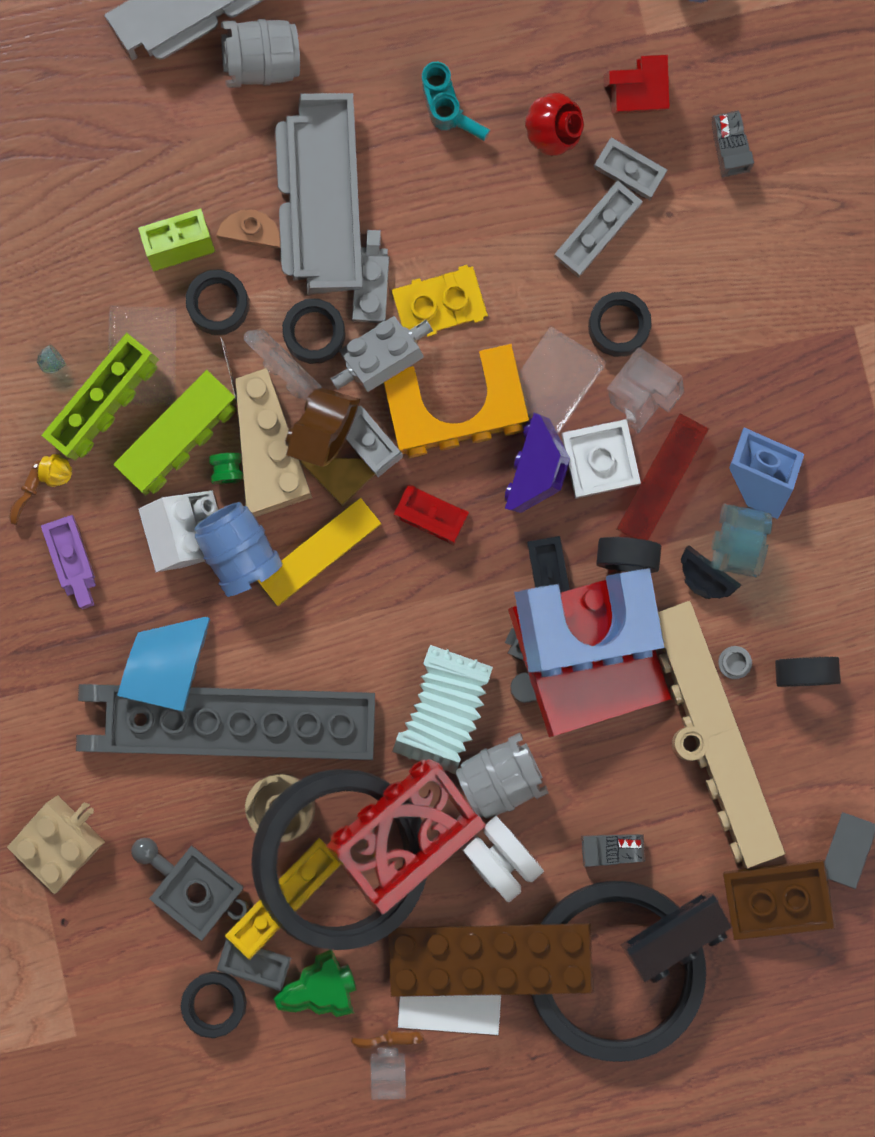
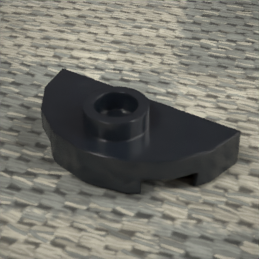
(703, 579)

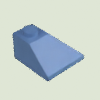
(765, 471)

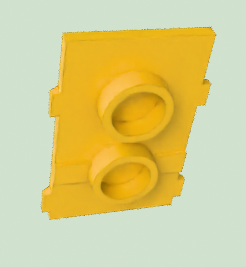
(441, 300)

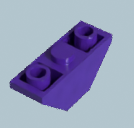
(538, 466)

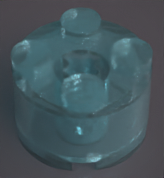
(742, 540)

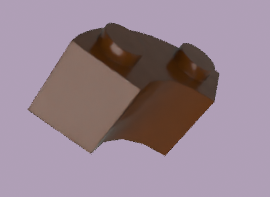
(322, 427)

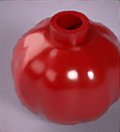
(554, 124)

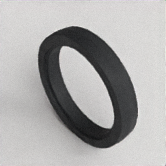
(266, 849)
(671, 1027)

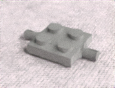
(381, 353)

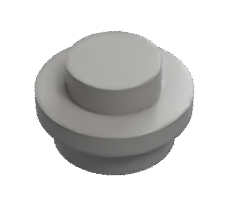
(735, 662)

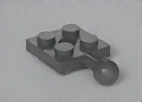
(173, 891)

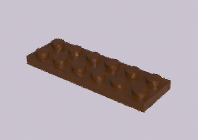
(491, 960)

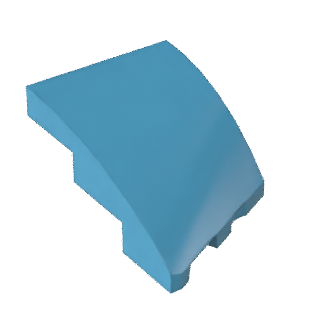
(164, 664)

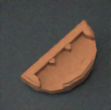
(250, 228)

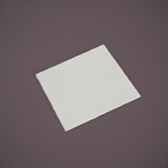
(451, 1013)

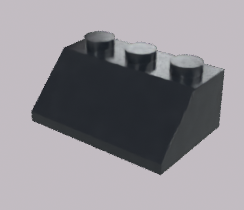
(677, 937)

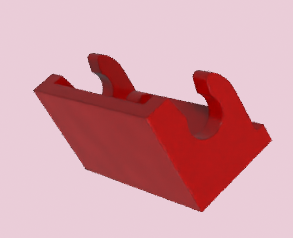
(431, 514)

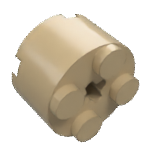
(265, 793)

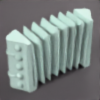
(445, 709)

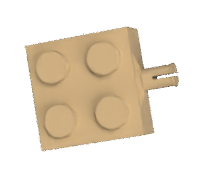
(56, 843)

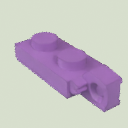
(70, 559)

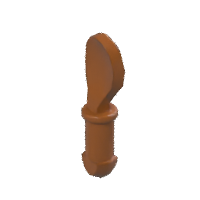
(30, 489)
(392, 1038)

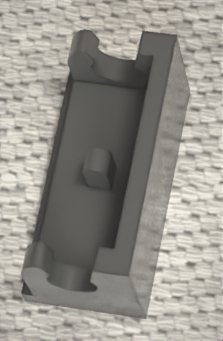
(849, 850)

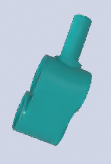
(445, 96)

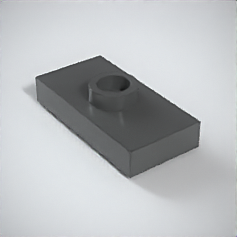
(264, 968)

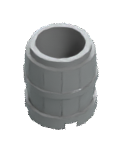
(260, 52)
(501, 778)

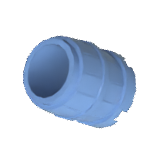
(236, 548)

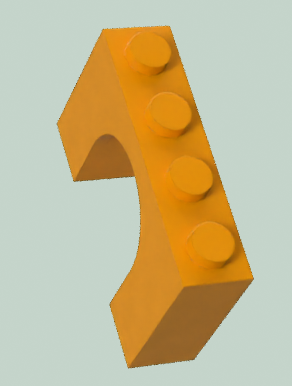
(502, 410)

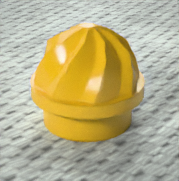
(54, 470)

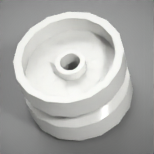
(501, 859)

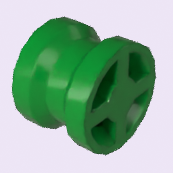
(226, 468)

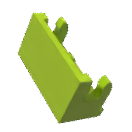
(176, 240)

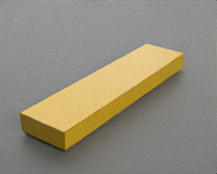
(320, 551)
(297, 887)

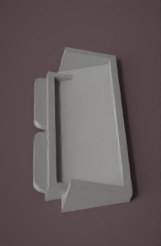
(169, 24)
(323, 208)

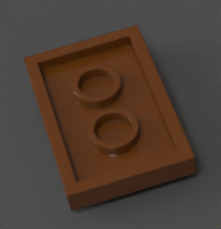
(779, 899)

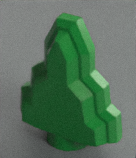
(321, 988)

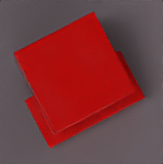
(640, 88)

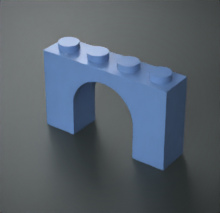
(551, 645)

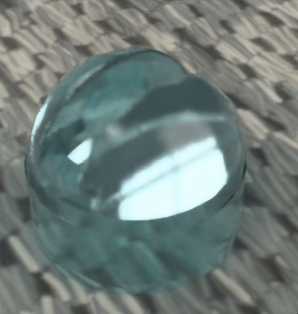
(50, 360)

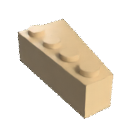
(269, 475)

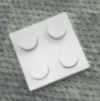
(601, 458)

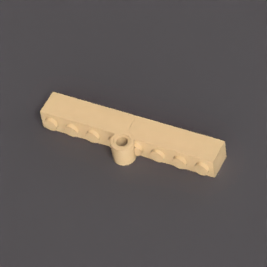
(717, 738)

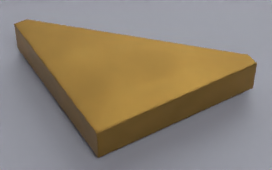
(341, 477)

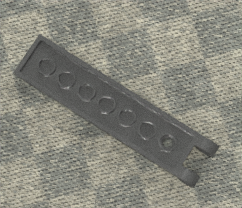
(238, 724)

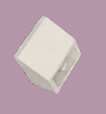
(171, 526)

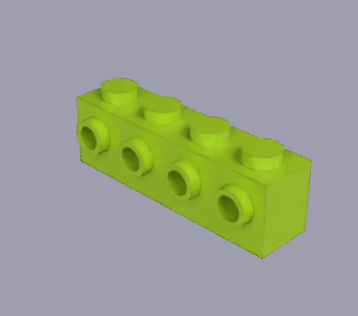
(100, 397)
(176, 433)

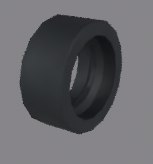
(217, 277)
(616, 299)
(313, 306)
(628, 554)
(807, 671)
(193, 1020)

